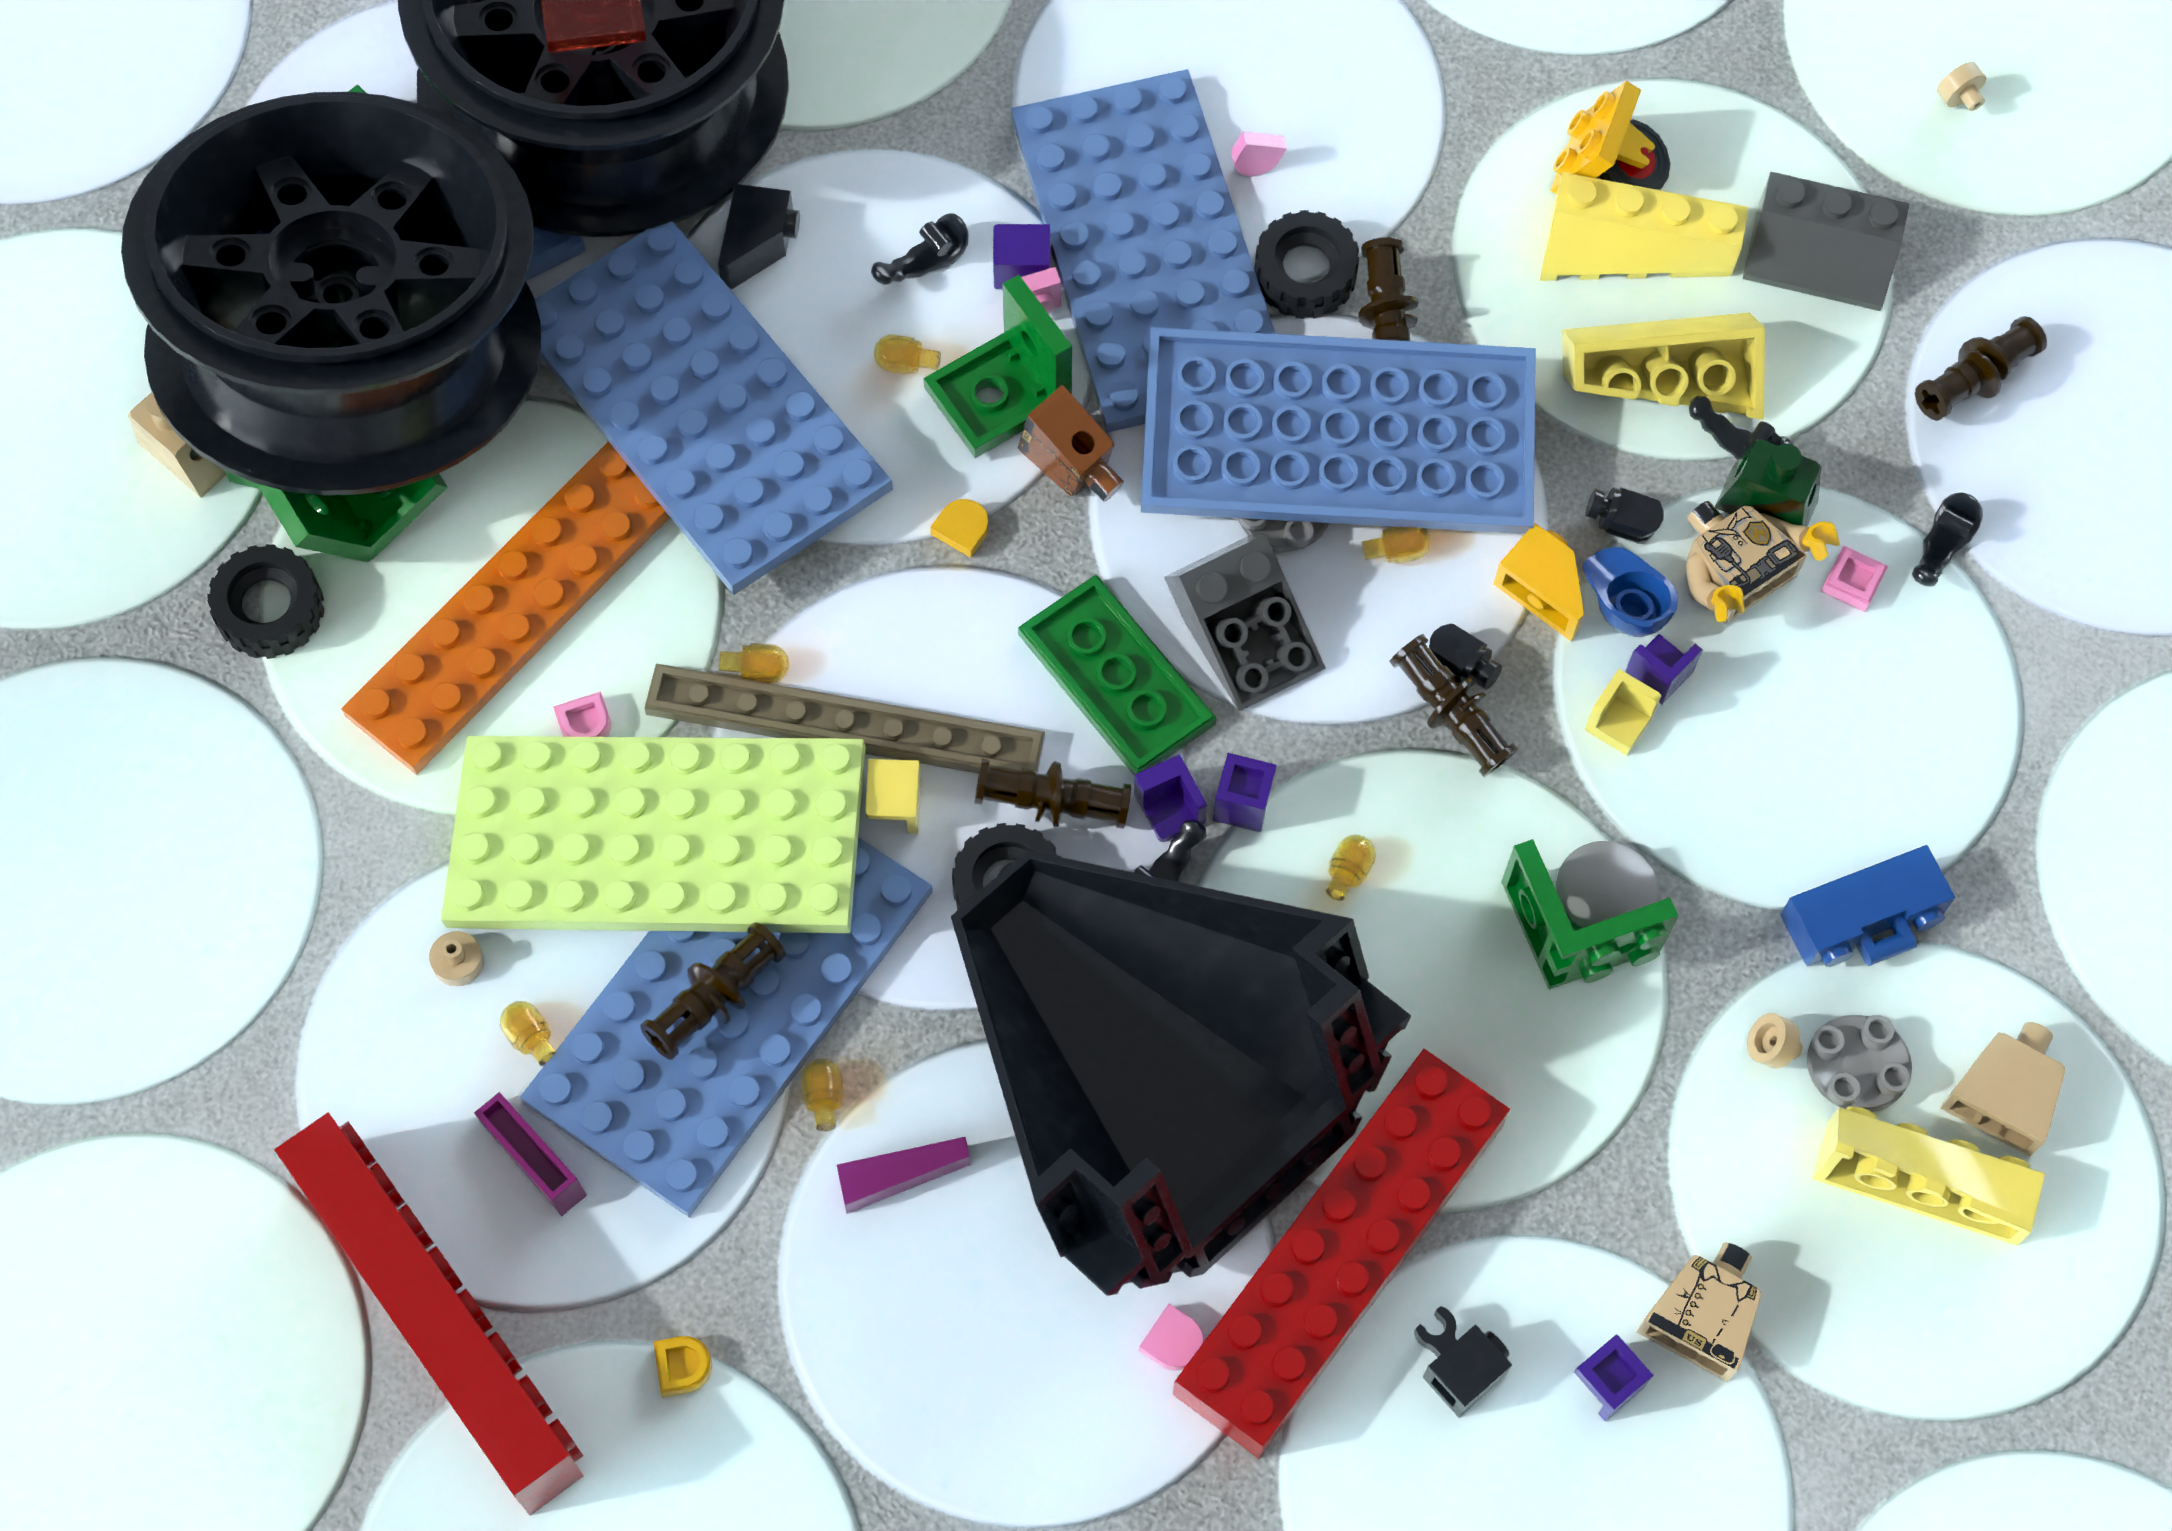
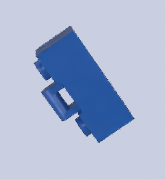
(1879, 898)

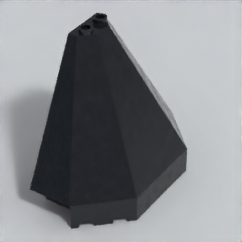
(1167, 1055)

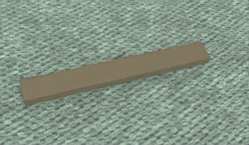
(803, 713)

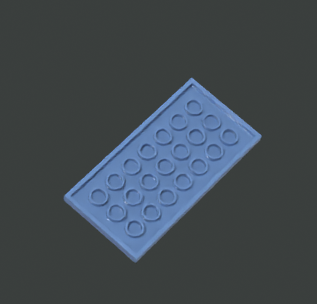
(1137, 227)
(704, 405)
(1339, 430)
(689, 1116)

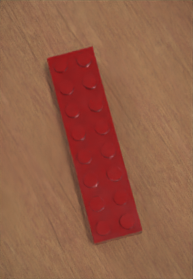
(1340, 1253)
(436, 1322)

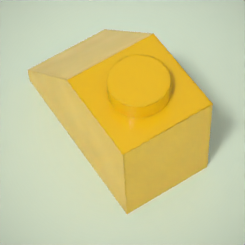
(1544, 579)

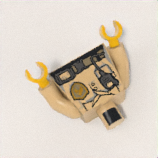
(1747, 556)

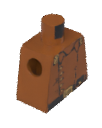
(1070, 446)

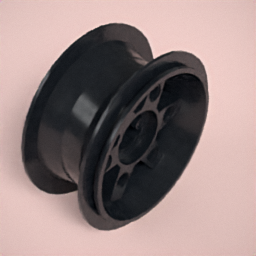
(610, 131)
(334, 291)

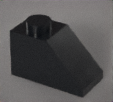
(756, 232)

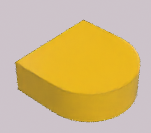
(962, 526)
(682, 1365)

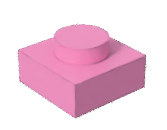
(1046, 288)

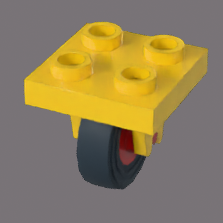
(1612, 145)

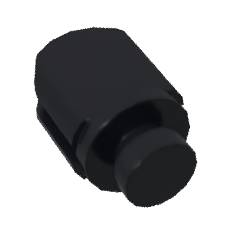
(1626, 514)
(1464, 655)

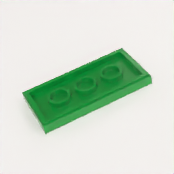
(1116, 676)

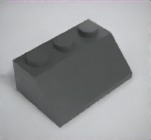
(1825, 241)

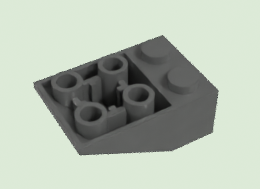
(1246, 620)

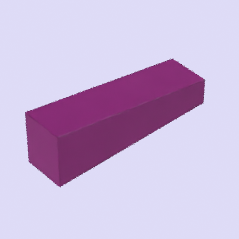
(531, 1154)
(889, 1174)

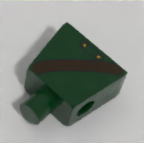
(1773, 483)

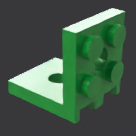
(1021, 363)
(351, 524)
(1586, 952)

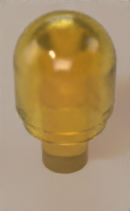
(904, 355)
(1398, 544)
(756, 662)
(1350, 865)
(527, 1030)
(822, 1092)

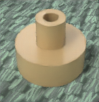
(1963, 86)
(456, 958)
(1774, 1041)

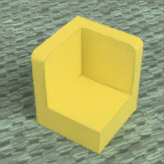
(1622, 712)
(894, 791)

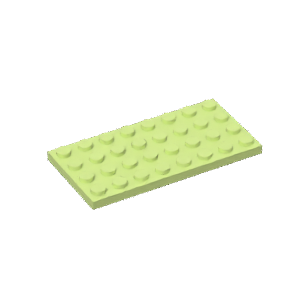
(655, 834)

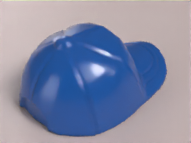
(1630, 592)

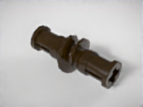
(1386, 289)
(1980, 367)
(1452, 705)
(1053, 793)
(712, 990)

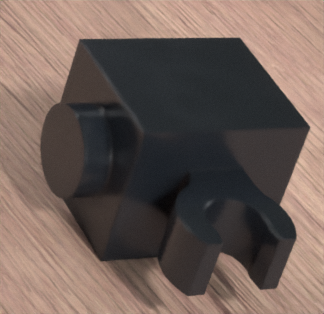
(1465, 1366)

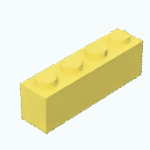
(1639, 231)
(1672, 361)
(1929, 1175)

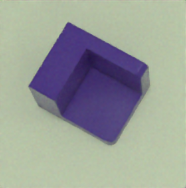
(1019, 250)
(1663, 665)
(1244, 792)
(1169, 797)
(1613, 1375)

